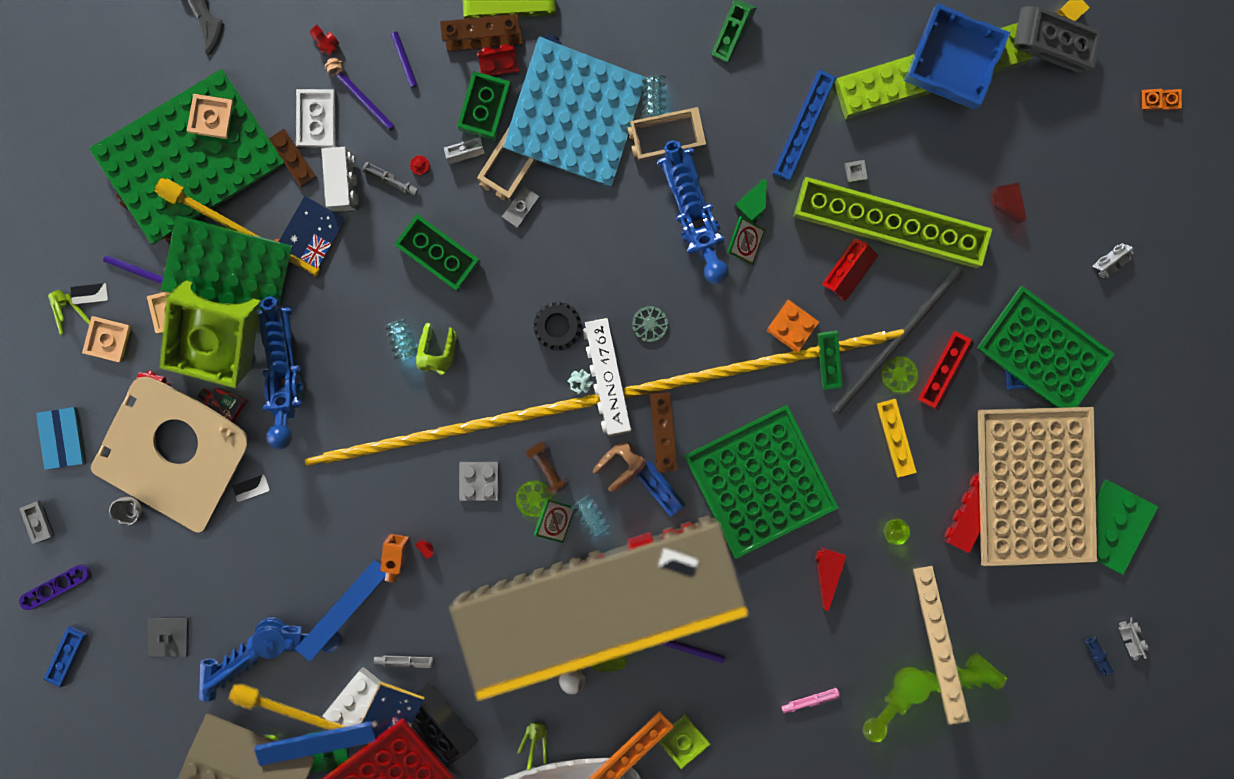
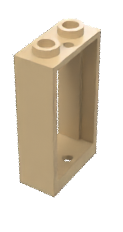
(696, 123)
(500, 192)

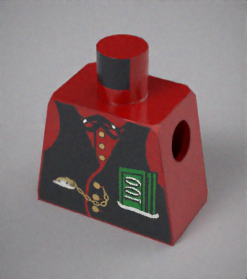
(223, 402)

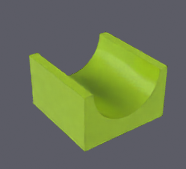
(208, 337)

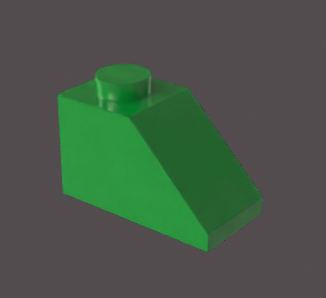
(753, 202)

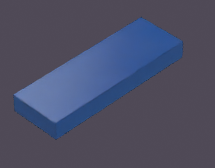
(660, 489)
(65, 656)

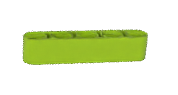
(523, 8)

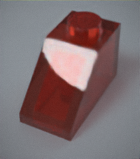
(1009, 201)

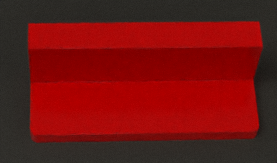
(850, 269)

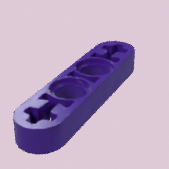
(56, 589)

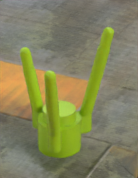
(59, 301)
(536, 731)

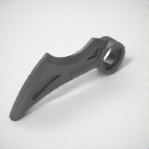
(208, 23)

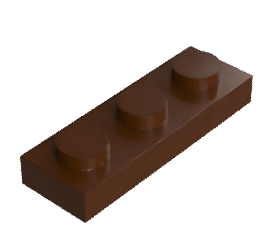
(292, 158)

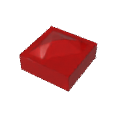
(425, 548)

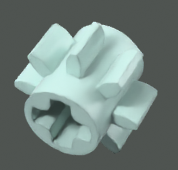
(580, 381)

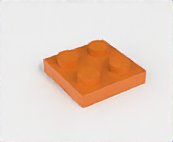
(792, 326)

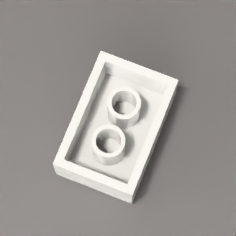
(339, 179)
(354, 699)

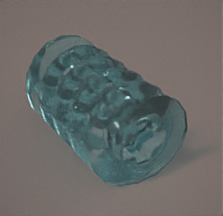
(653, 95)
(400, 340)
(590, 516)

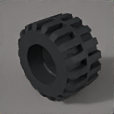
(545, 314)

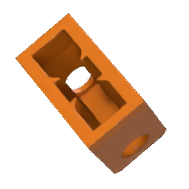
(394, 556)

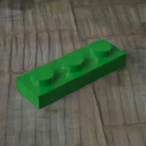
(830, 360)

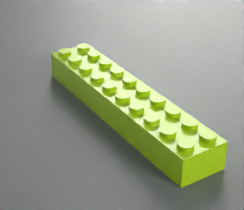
(886, 86)
(892, 222)

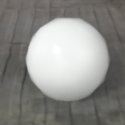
(572, 681)

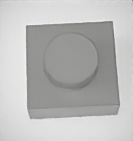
(856, 171)

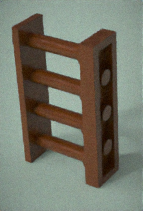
(481, 33)
(663, 432)
(539, 453)

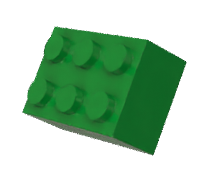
(484, 106)

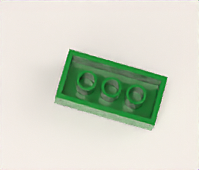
(437, 252)

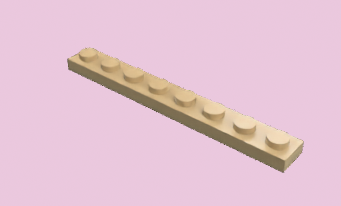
(940, 645)

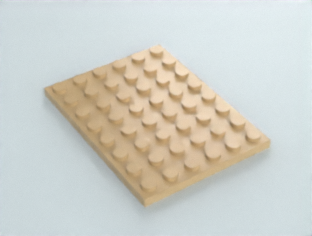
(1037, 486)

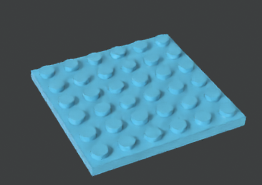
(574, 112)

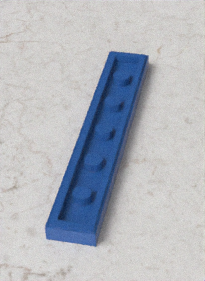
(804, 125)
(341, 611)
(315, 743)

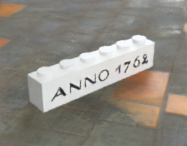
(607, 377)

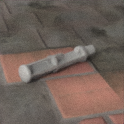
(389, 179)
(404, 661)

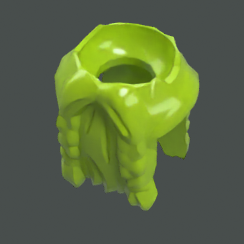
(435, 363)

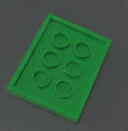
(1120, 525)

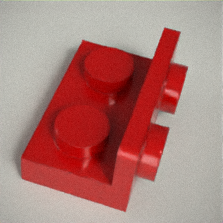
(498, 61)

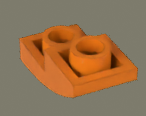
(1162, 99)

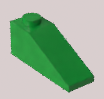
(733, 29)

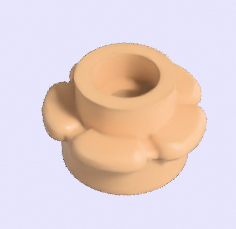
(334, 66)

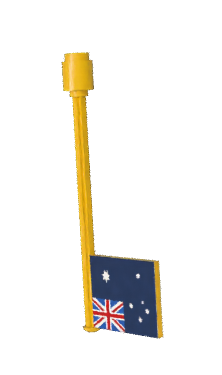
(308, 231)
(384, 710)

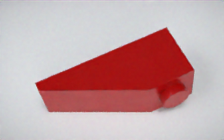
(828, 569)

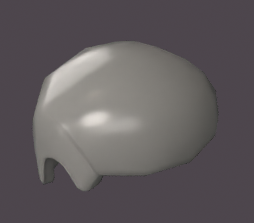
(125, 510)

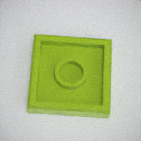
(684, 742)

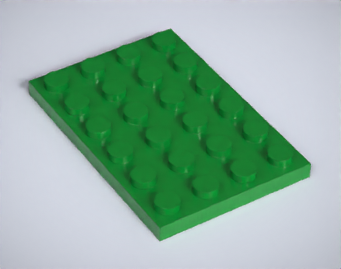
(225, 263)
(1045, 350)

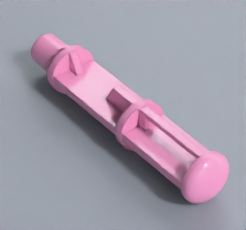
(811, 700)

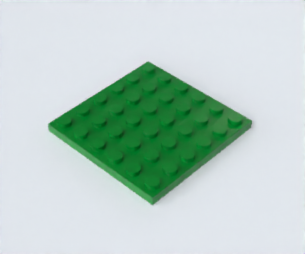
(761, 481)

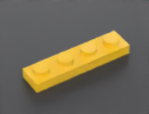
(896, 438)

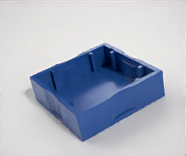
(956, 56)

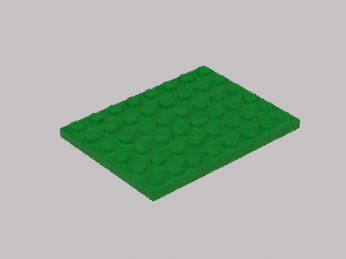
(204, 165)

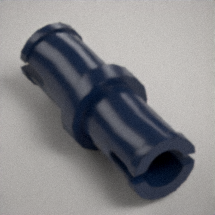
(1099, 656)

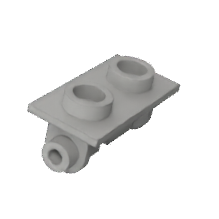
(1121, 255)
(1137, 646)

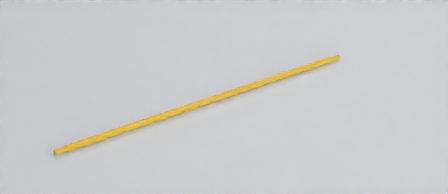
(591, 400)

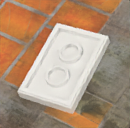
(315, 118)

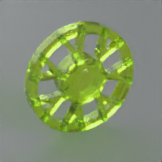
(899, 374)
(533, 498)
(611, 664)

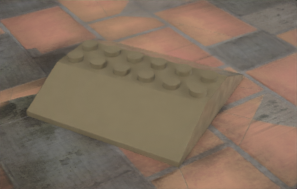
(228, 752)

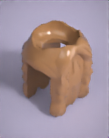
(635, 462)

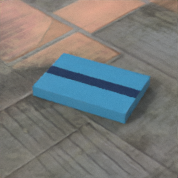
(60, 438)

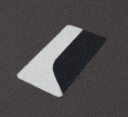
(89, 293)
(250, 488)
(678, 562)

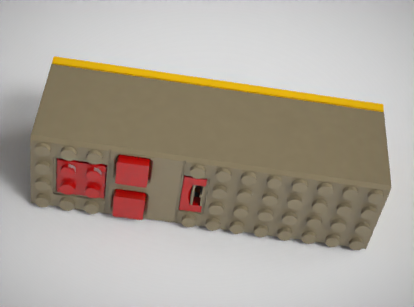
(595, 608)

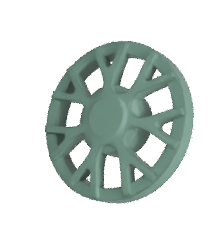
(649, 324)

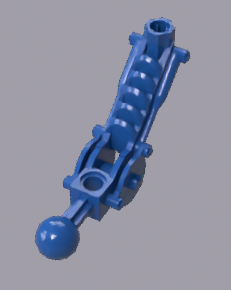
(685, 186)
(280, 399)
(268, 641)

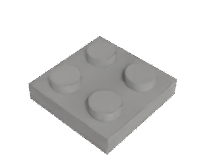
(478, 481)

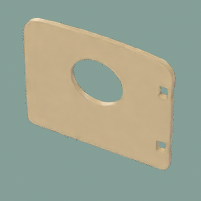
(180, 491)

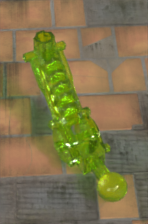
(915, 686)

